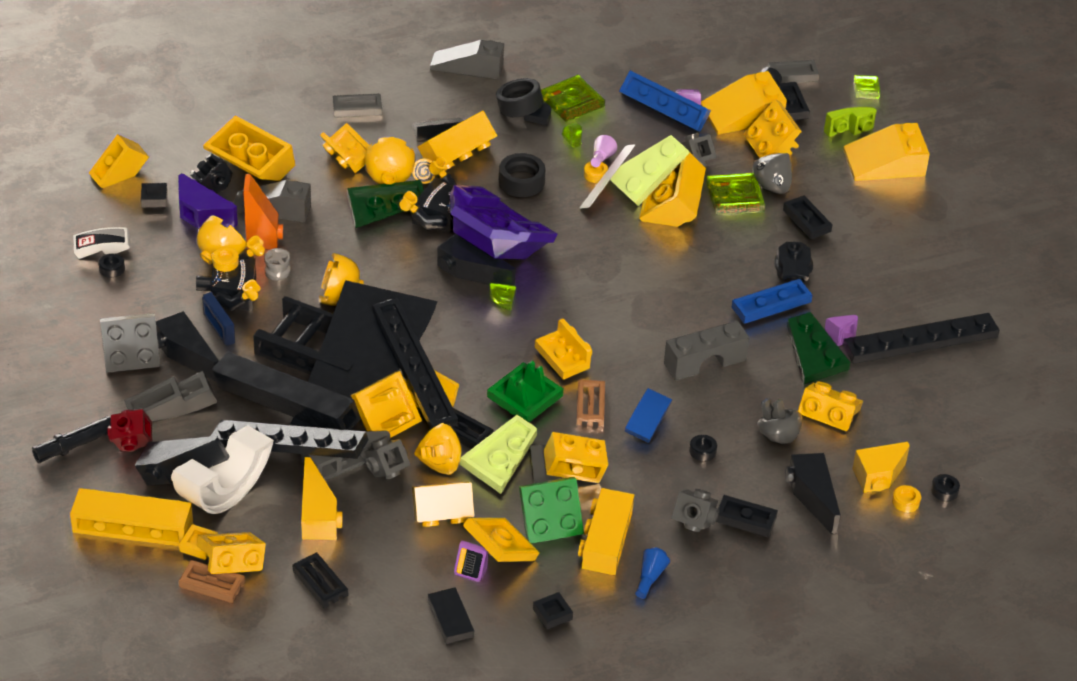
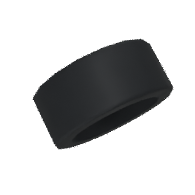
(519, 97)
(521, 187)

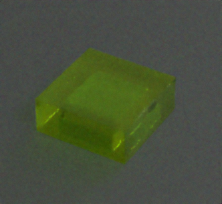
(866, 87)

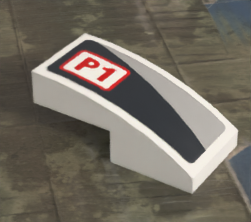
(103, 239)

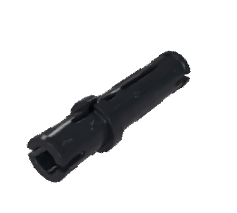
(64, 443)

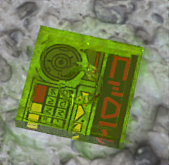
(572, 98)
(735, 194)

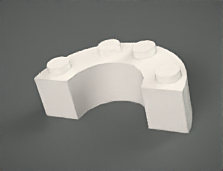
(229, 481)

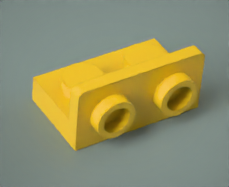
(232, 552)

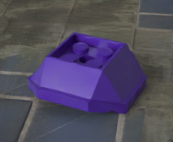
(494, 226)

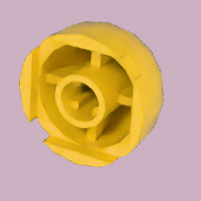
(389, 160)
(215, 236)
(335, 277)

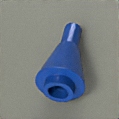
(653, 564)

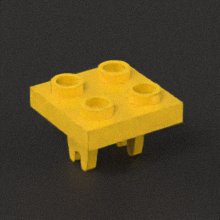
(773, 131)
(387, 405)

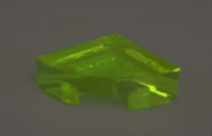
(573, 134)
(503, 295)

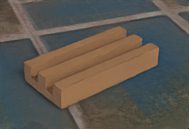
(590, 417)
(210, 585)

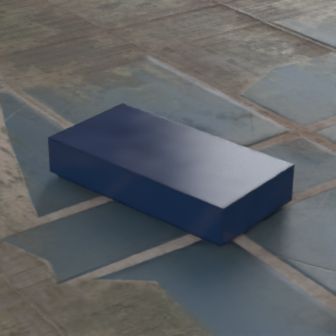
(218, 319)

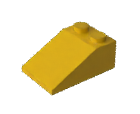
(742, 102)
(888, 154)

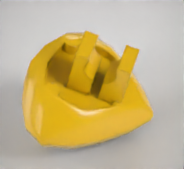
(440, 449)

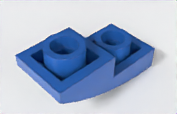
(648, 415)

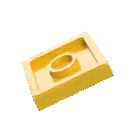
(501, 539)

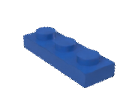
(771, 301)

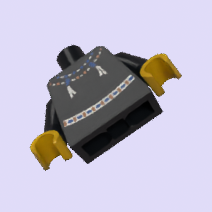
(433, 206)
(237, 287)

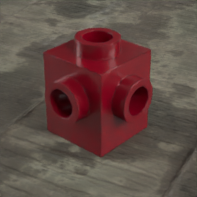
(130, 430)

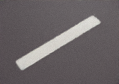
(607, 176)

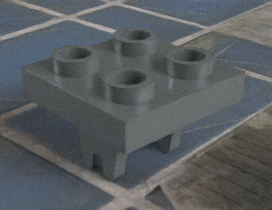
(130, 342)

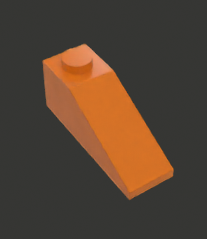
(260, 215)

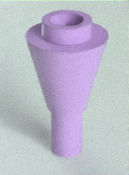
(604, 148)

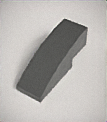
(174, 399)

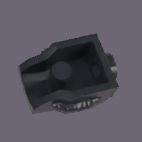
(213, 173)
(793, 261)

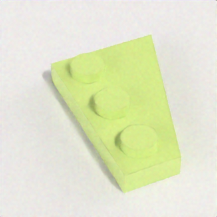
(648, 169)
(500, 453)

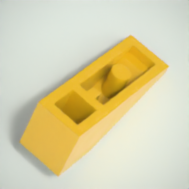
(319, 506)

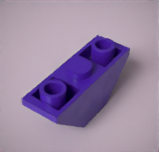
(200, 203)

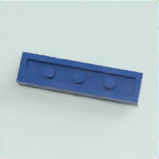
(665, 101)

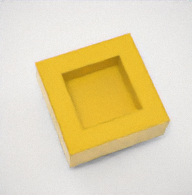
(189, 542)

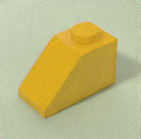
(118, 162)
(879, 466)

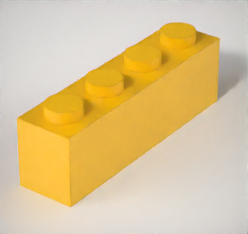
(130, 517)

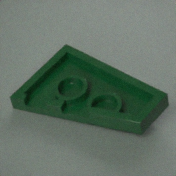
(379, 201)
(815, 349)

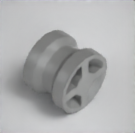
(277, 264)

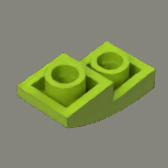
(852, 119)

